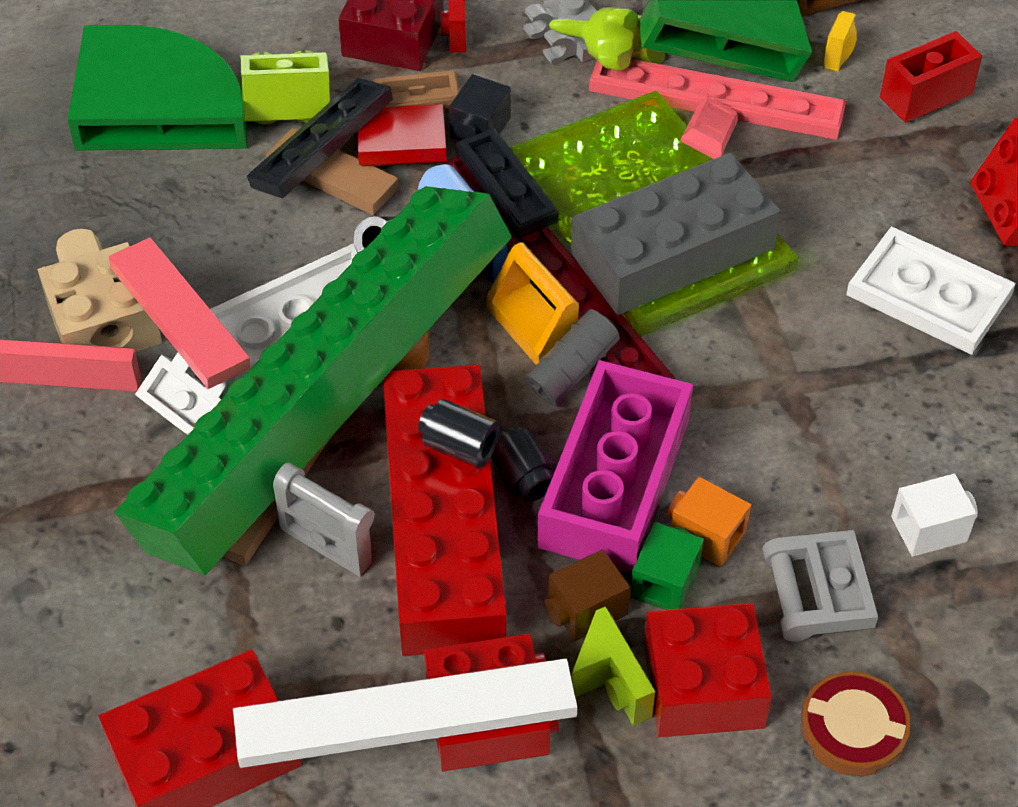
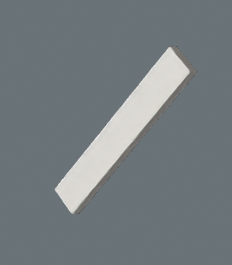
(403, 713)

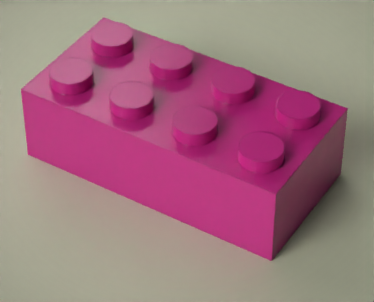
(615, 465)

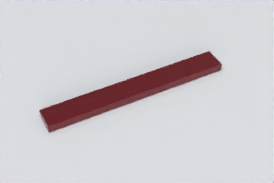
(630, 349)

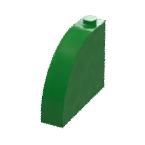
(735, 34)
(153, 93)

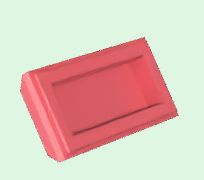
(710, 128)

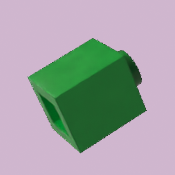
(666, 567)

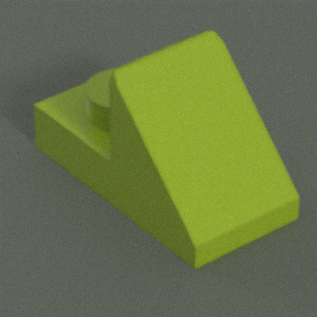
(610, 662)

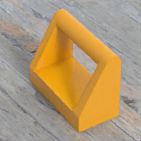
(524, 310)

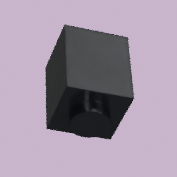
(479, 107)

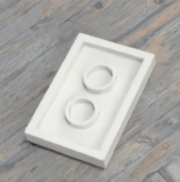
(931, 289)

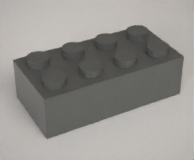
(674, 232)

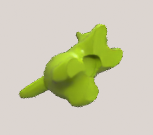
(610, 37)

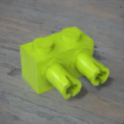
(284, 86)

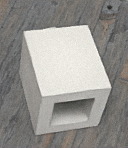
(934, 514)

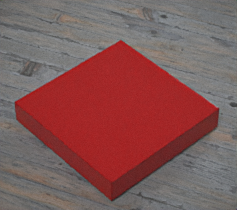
(403, 136)

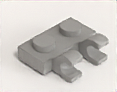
(562, 45)

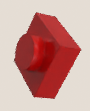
(454, 25)

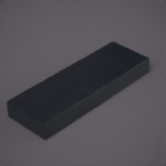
(507, 183)

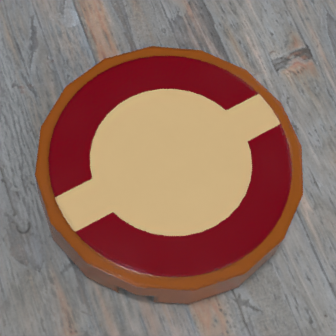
(855, 723)

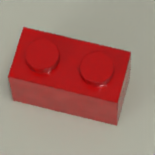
(930, 76)

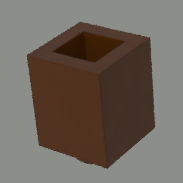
(582, 590)

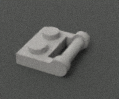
(323, 519)
(836, 580)

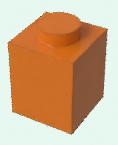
(711, 515)

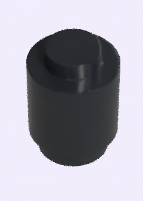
(523, 463)

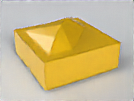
(840, 41)

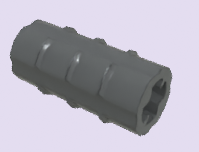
(572, 357)

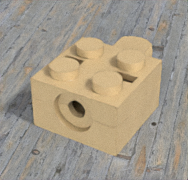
(90, 299)

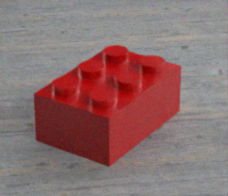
(182, 739)

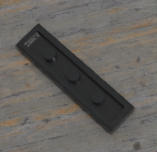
(319, 138)

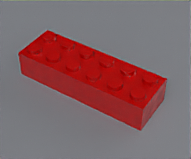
(441, 519)

